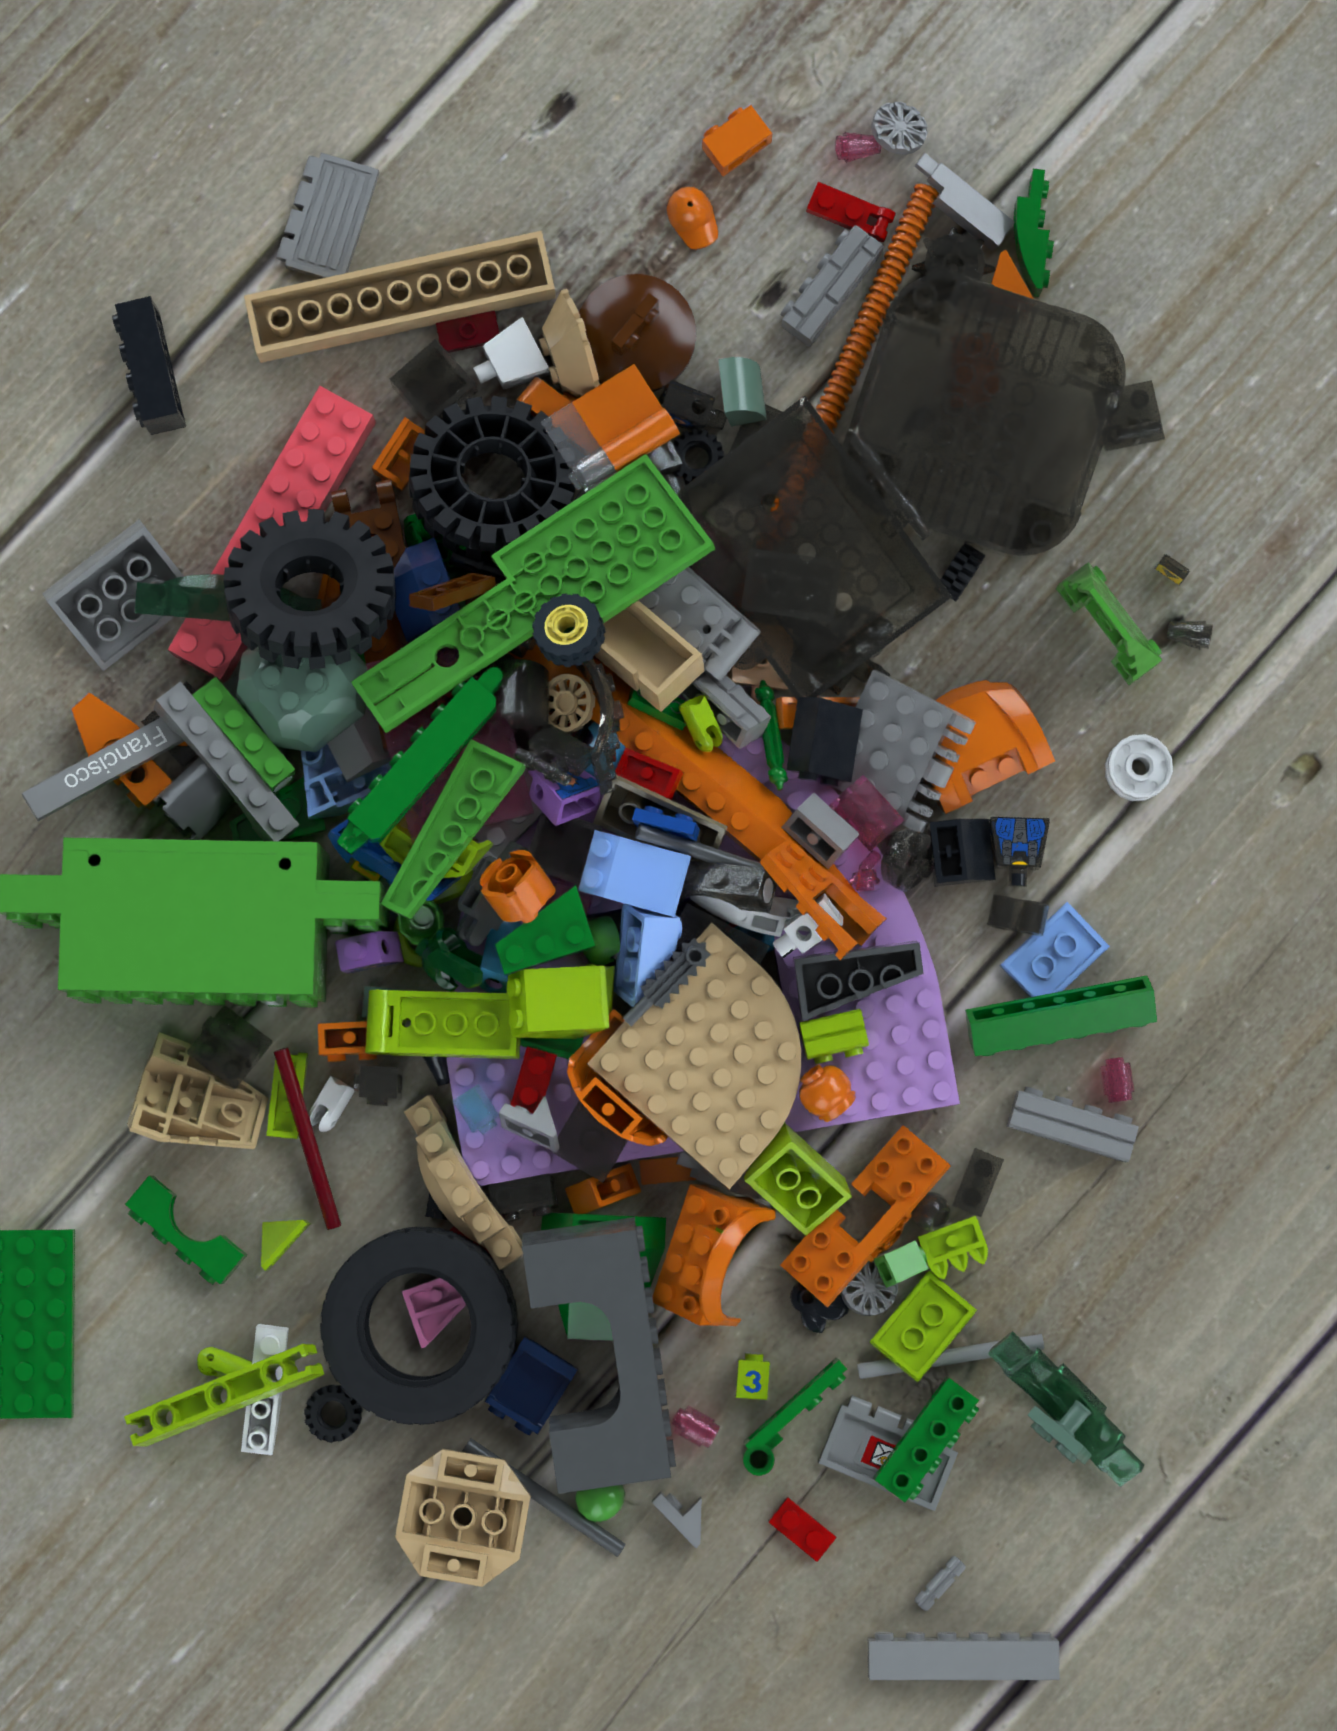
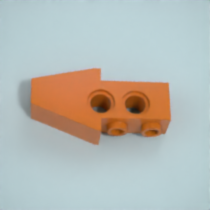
(103, 726)

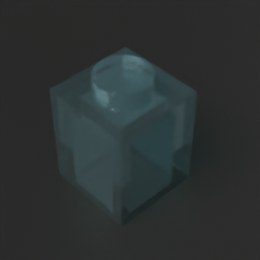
(477, 1110)

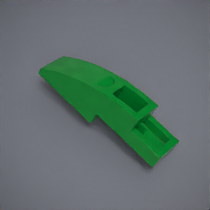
(1032, 243)

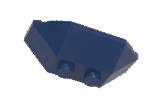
(419, 569)

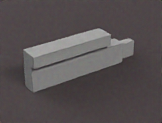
(965, 204)

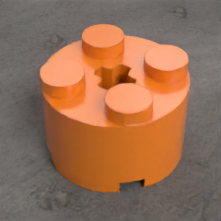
(516, 887)

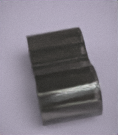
(1018, 915)

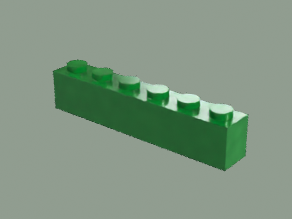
(1061, 1016)

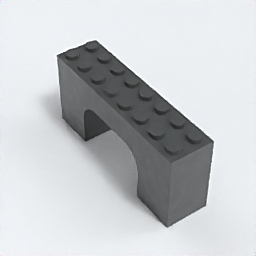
(628, 1435)

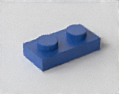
(679, 825)

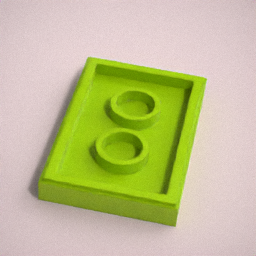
(923, 1326)

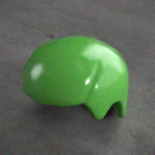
(423, 924)
(605, 939)
(600, 1503)

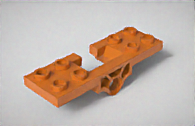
(902, 1178)

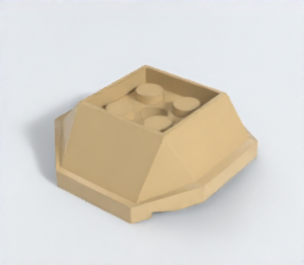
(458, 1551)

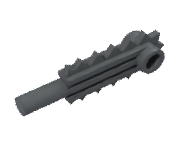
(667, 981)

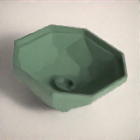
(301, 705)

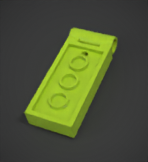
(440, 1024)

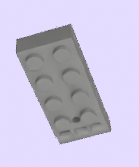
(691, 609)

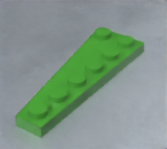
(461, 810)

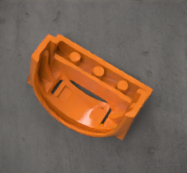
(700, 1256)

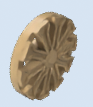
(567, 702)

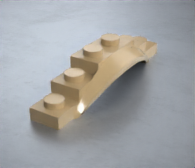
(456, 1188)

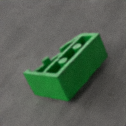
(554, 934)

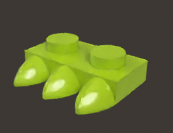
(953, 1244)

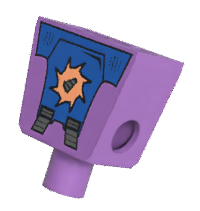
(565, 802)
(366, 952)

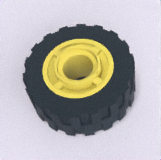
(570, 647)

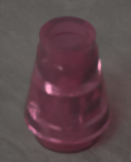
(855, 146)

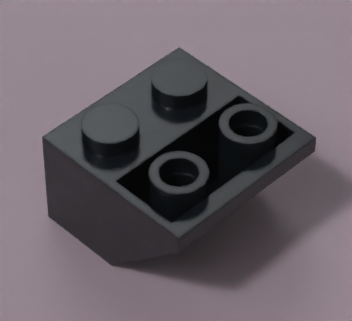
(961, 851)

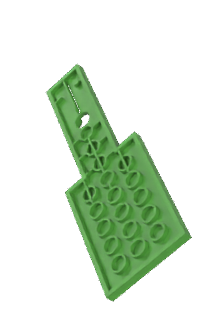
(603, 546)

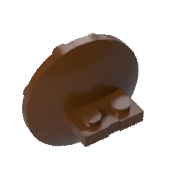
(640, 324)

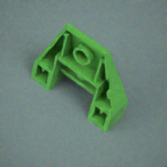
(1135, 652)

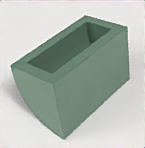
(742, 390)

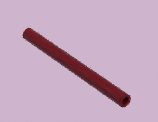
(307, 1138)

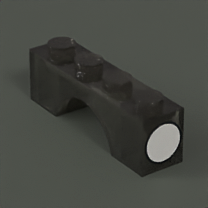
(739, 885)

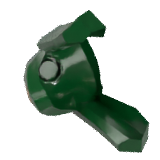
(448, 959)

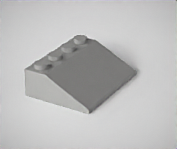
(101, 594)

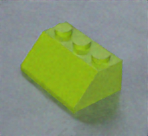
(797, 1181)

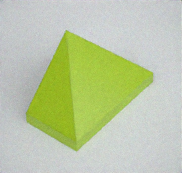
(278, 1238)

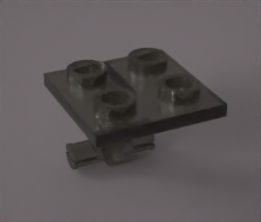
(1135, 418)

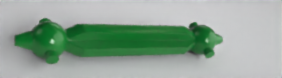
(772, 737)

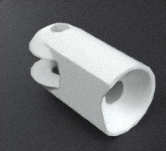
(331, 1100)

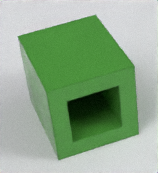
(901, 1263)

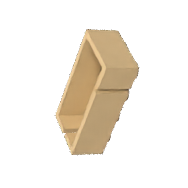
(649, 655)

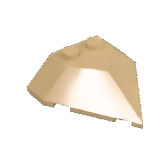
(568, 348)

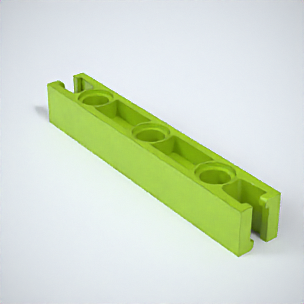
(242, 1388)

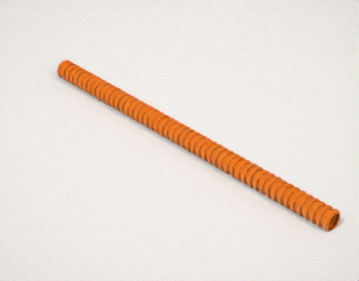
(875, 308)

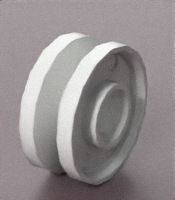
(1149, 752)

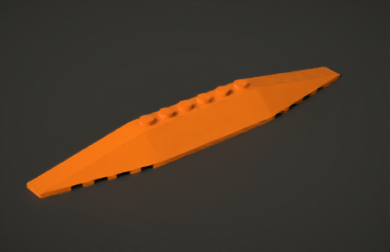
(709, 780)

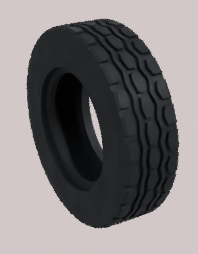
(362, 1369)

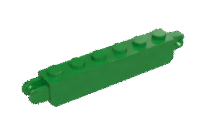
(422, 763)

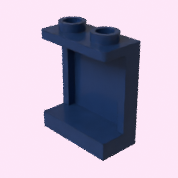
(530, 1386)

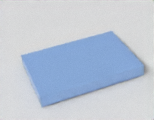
(1058, 957)

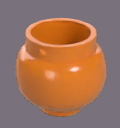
(826, 1092)

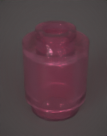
(1117, 1080)
(695, 1426)

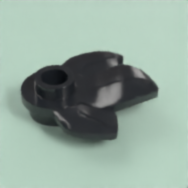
(815, 1312)

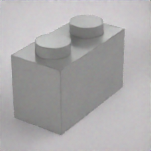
(820, 830)

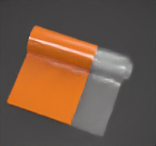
(609, 428)

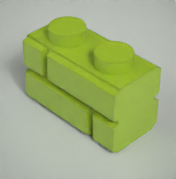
(834, 1035)

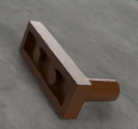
(453, 591)

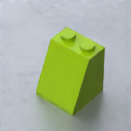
(558, 1002)

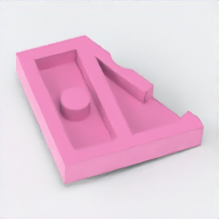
(432, 1308)

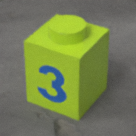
(752, 1377)

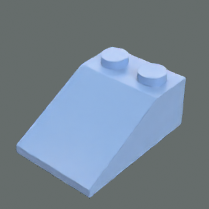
(634, 873)
(644, 944)

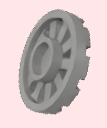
(899, 128)
(868, 1288)

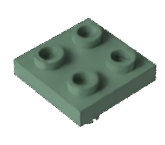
(1063, 1431)

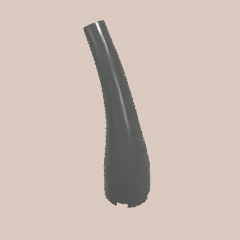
(195, 800)

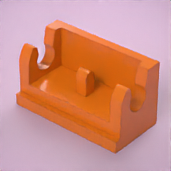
(396, 456)

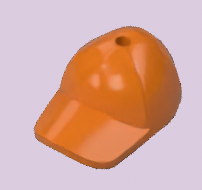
(693, 224)

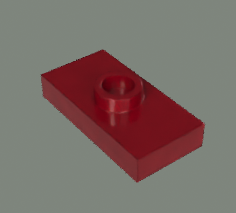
(467, 331)

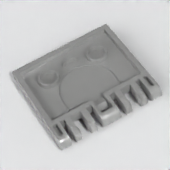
(899, 745)

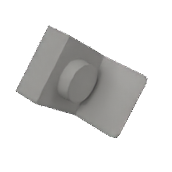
(536, 1127)
(687, 1523)

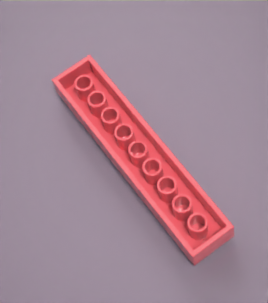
(300, 480)

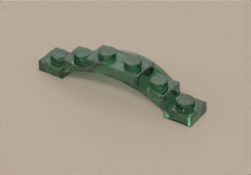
(200, 598)
(1056, 1393)

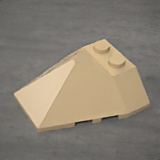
(190, 1104)

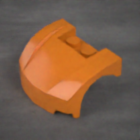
(1000, 745)
(603, 1100)

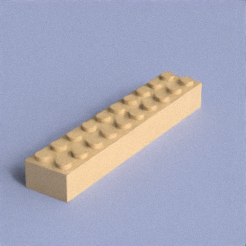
(399, 296)

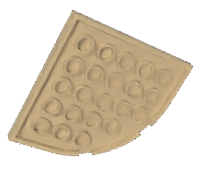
(713, 1062)

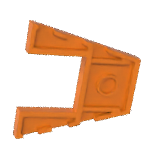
(807, 880)

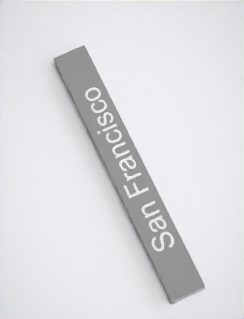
(105, 765)

